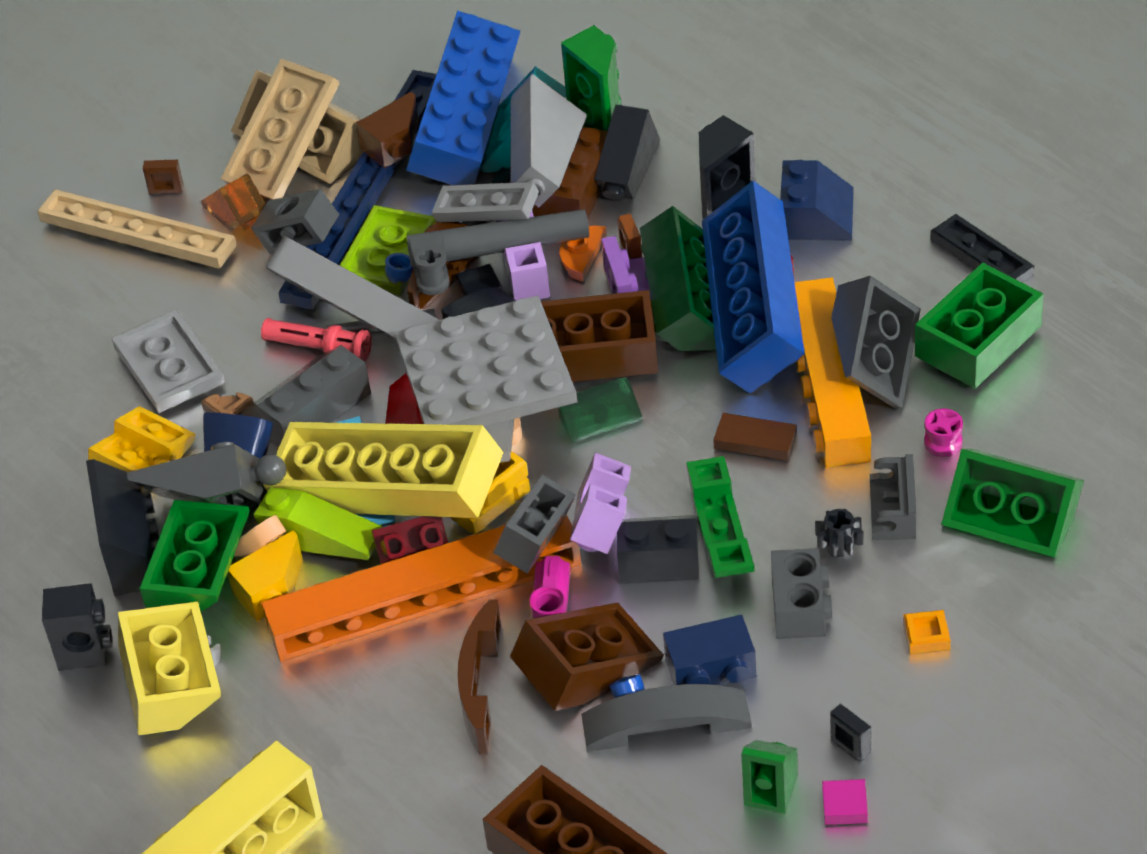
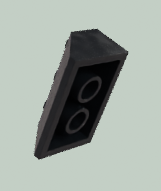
(122, 525)

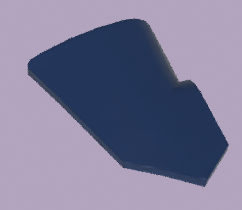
(244, 431)

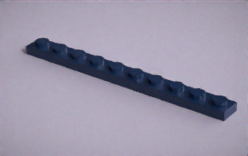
(358, 197)

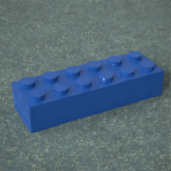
(463, 100)
(752, 288)

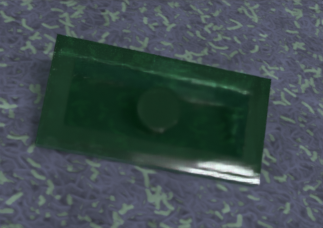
(600, 410)

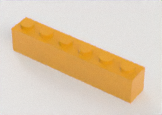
(835, 400)

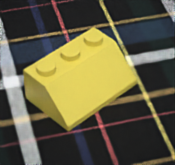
(166, 665)

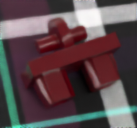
(408, 537)

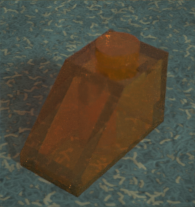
(236, 203)

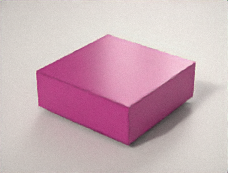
(844, 802)

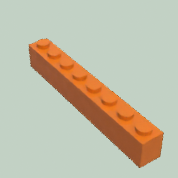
(400, 591)

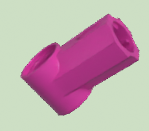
(550, 587)

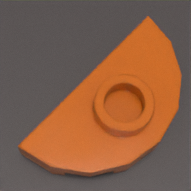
(580, 254)

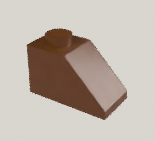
(390, 131)

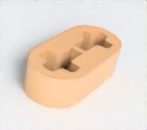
(259, 537)

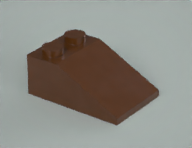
(581, 653)

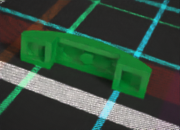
(718, 517)

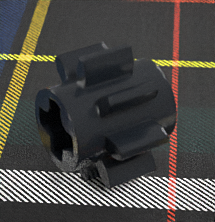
(839, 533)

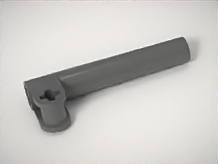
(433, 249)

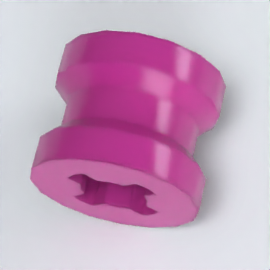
(943, 432)

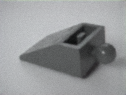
(215, 476)

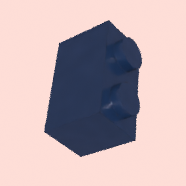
(710, 653)

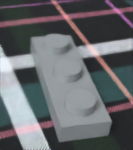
(485, 202)

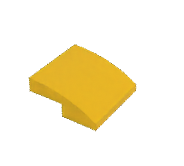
(142, 441)

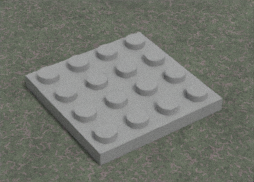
(486, 365)

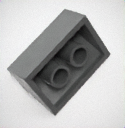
(314, 393)

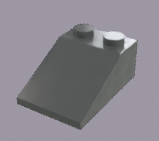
(875, 337)

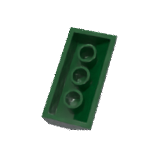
(678, 281)

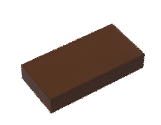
(755, 436)

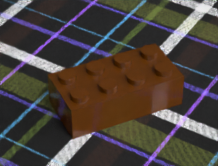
(604, 335)
(556, 818)

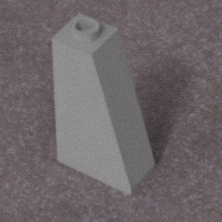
(542, 136)

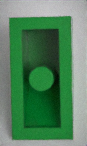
(768, 775)

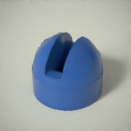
(398, 268)
(627, 685)

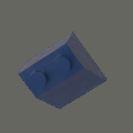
(815, 202)

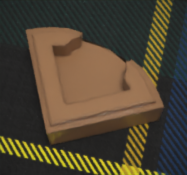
(226, 404)

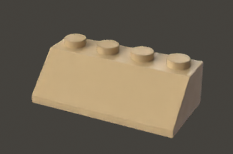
(333, 146)

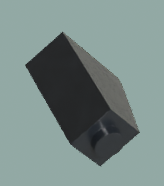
(626, 152)

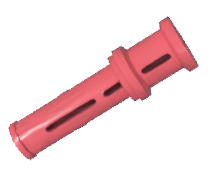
(318, 338)

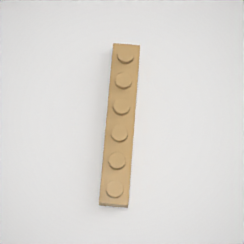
(137, 228)

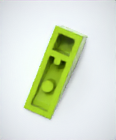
(319, 524)

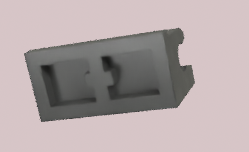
(893, 499)

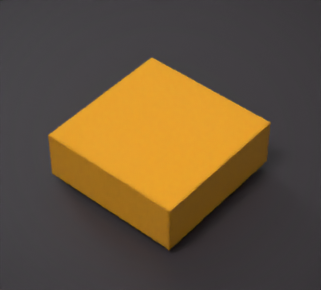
(926, 632)

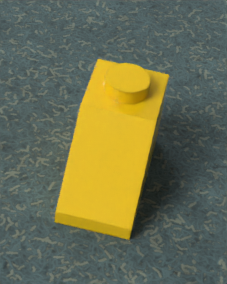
(266, 573)

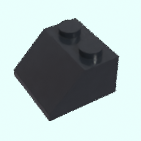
(724, 162)
(658, 549)

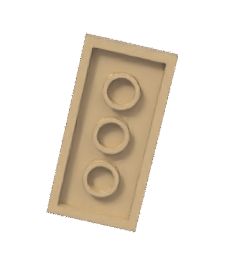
(281, 128)

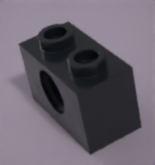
(76, 626)

